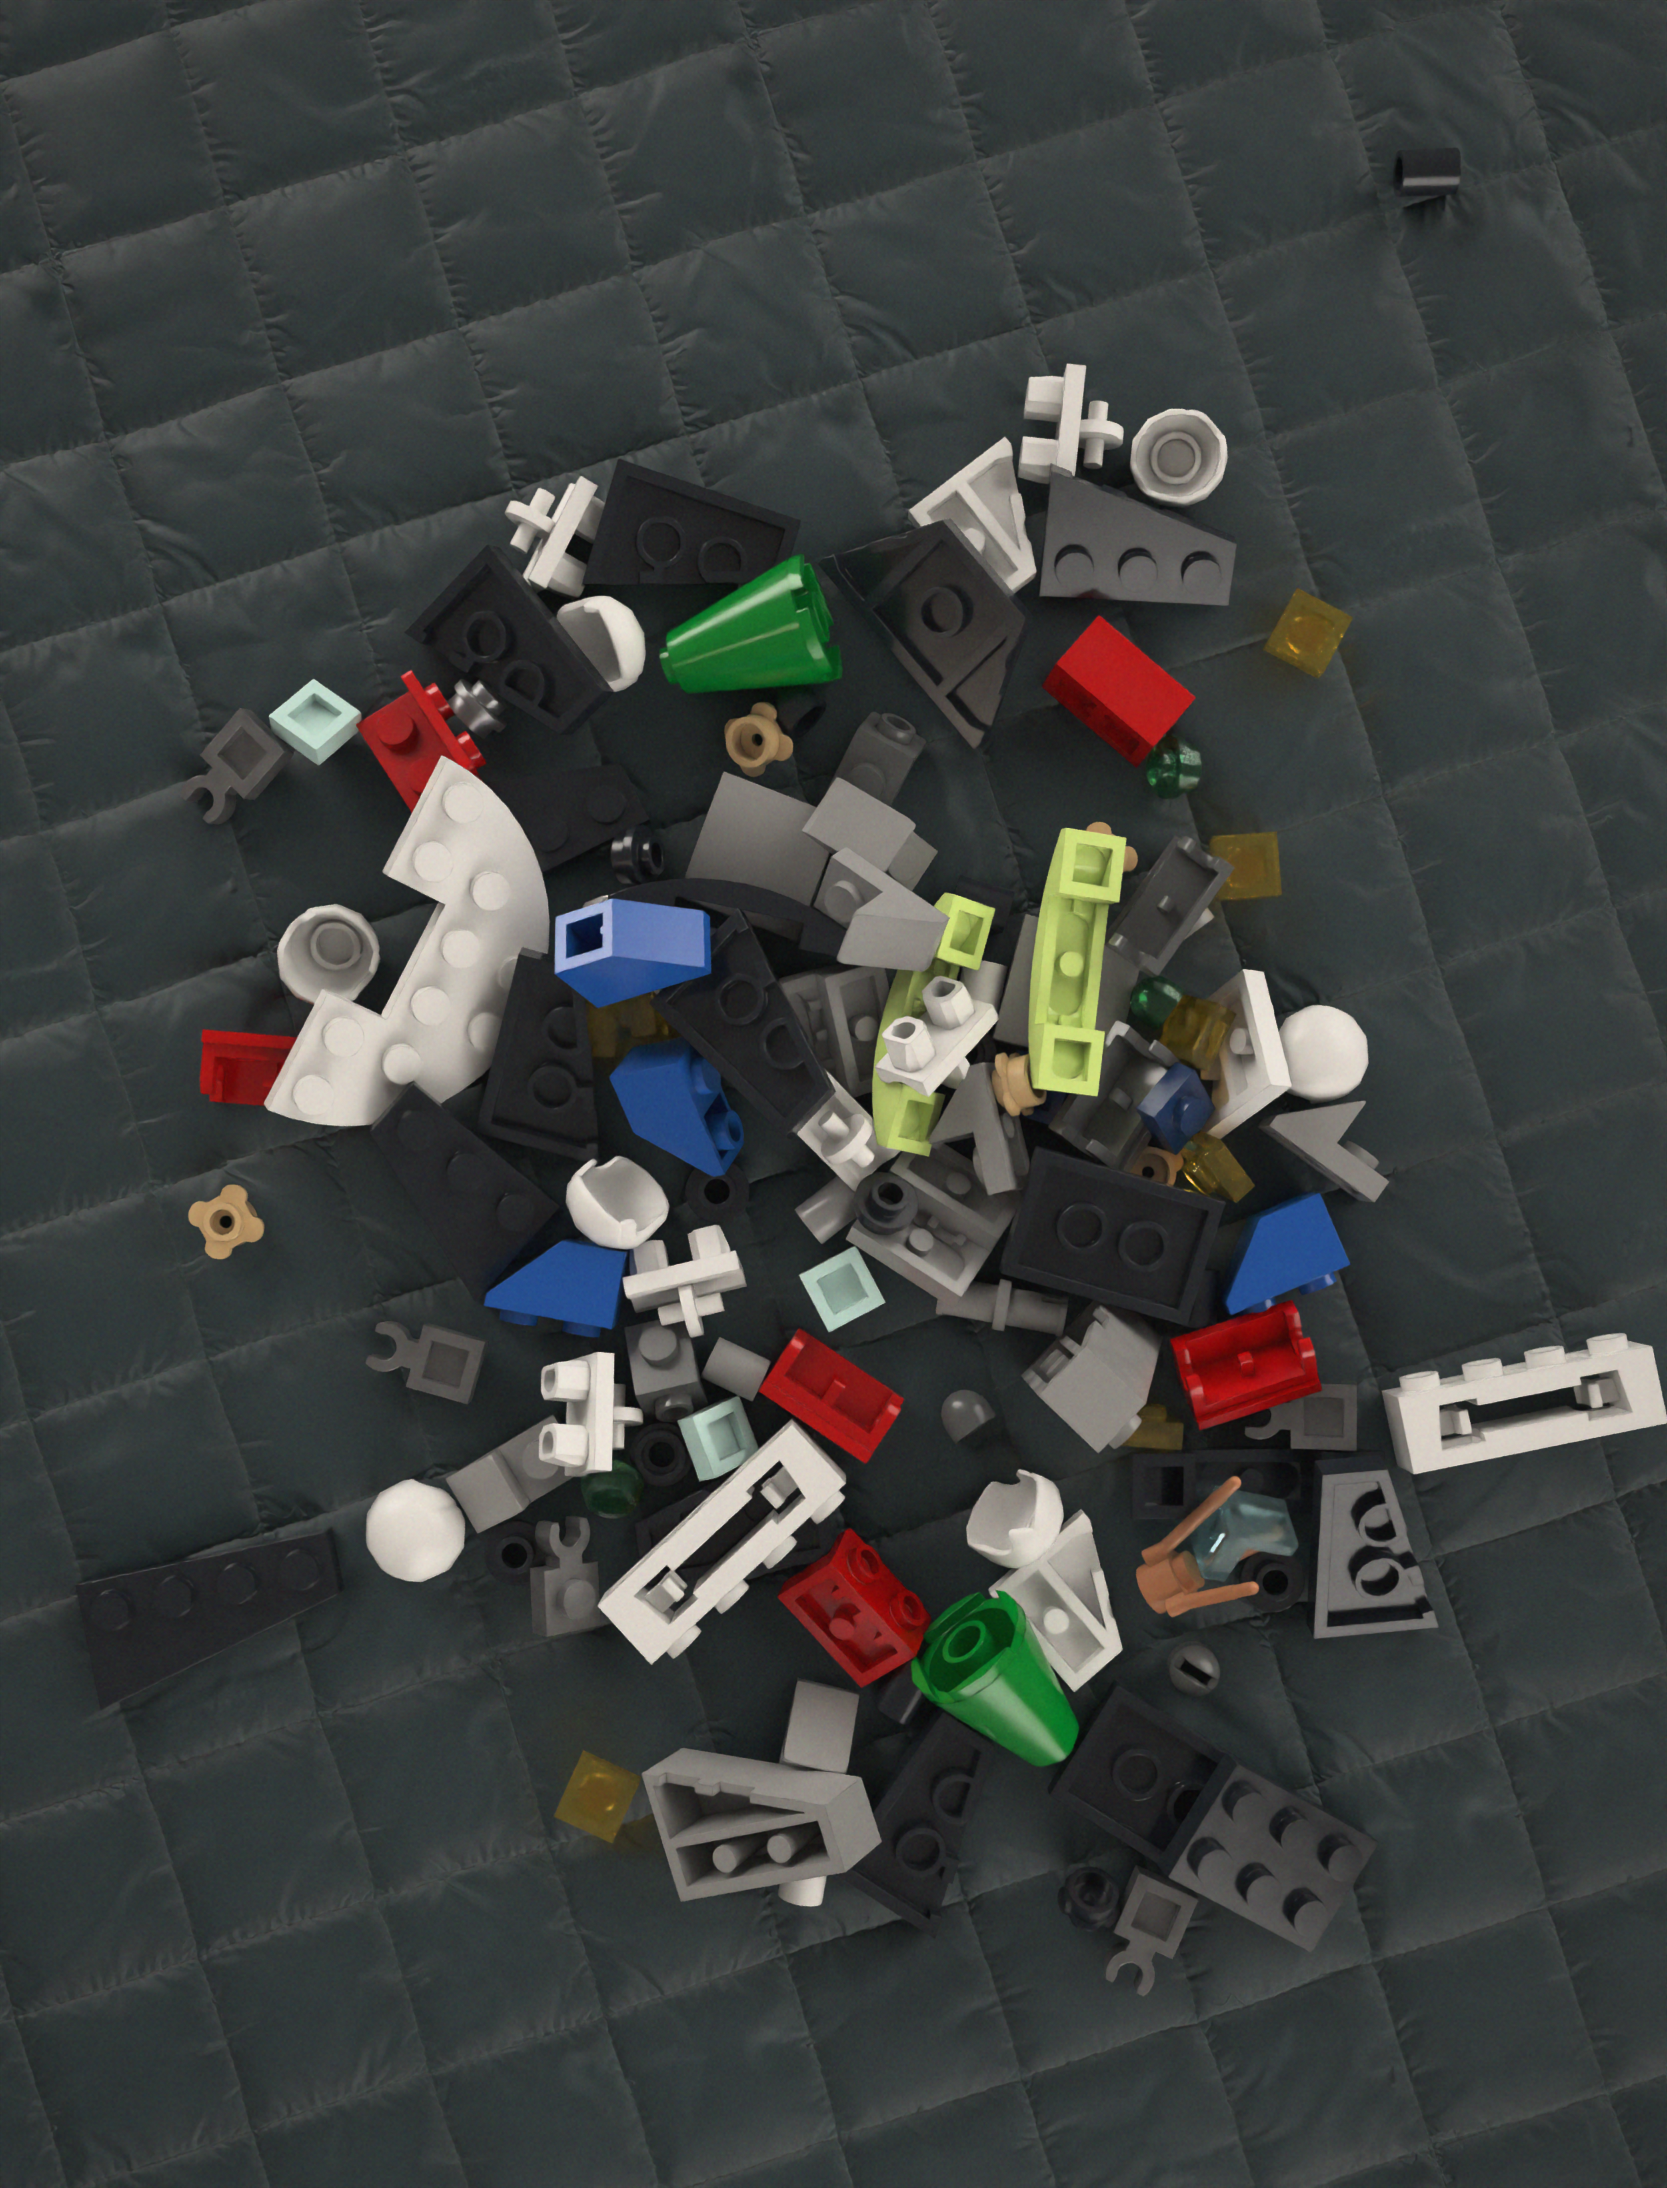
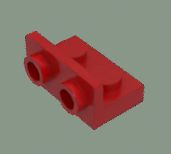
(413, 735)
(857, 1609)

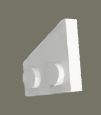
(988, 512)
(1251, 1060)
(1067, 1603)

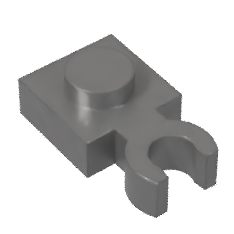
(242, 760)
(439, 1361)
(1316, 1420)
(568, 1586)
(1151, 1921)

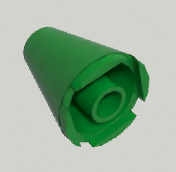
(757, 636)
(997, 1678)

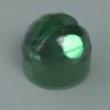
(1154, 1000)

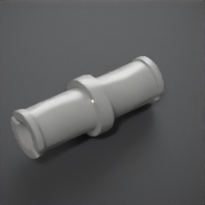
(1010, 1307)

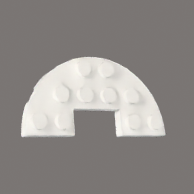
(456, 985)

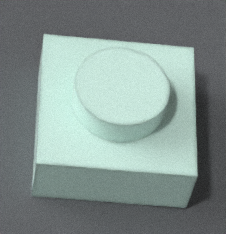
(315, 721)
(842, 1288)
(718, 1438)

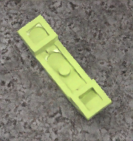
(1069, 960)
(900, 1113)

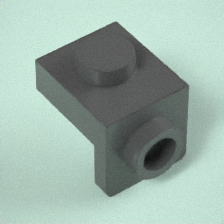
(881, 756)
(665, 1370)

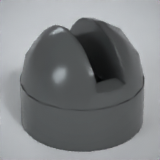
(965, 1414)
(1199, 1656)

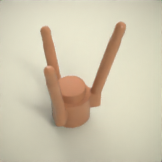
(1172, 1578)

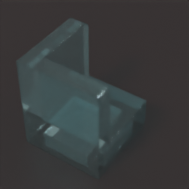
(1240, 1524)

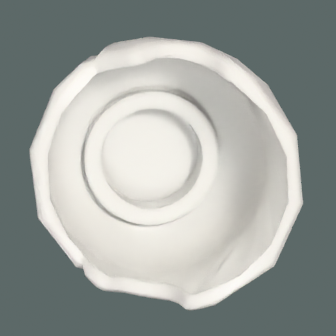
(1178, 457)
(608, 638)
(329, 951)
(1323, 1053)
(616, 1203)
(1016, 1521)
(415, 1531)

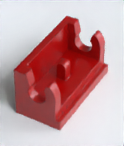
(1117, 691)
(241, 1065)
(1245, 1365)
(832, 1395)

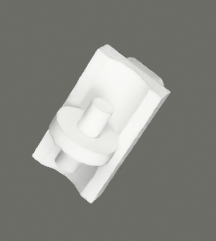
(1061, 402)
(576, 514)
(935, 1045)
(845, 1137)
(686, 1288)
(593, 1416)

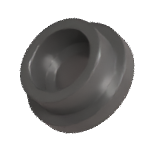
(478, 707)

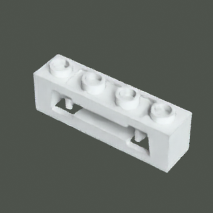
(1626, 1381)
(646, 1614)

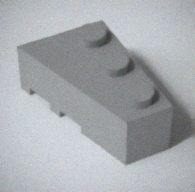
(1099, 1373)
(755, 1822)

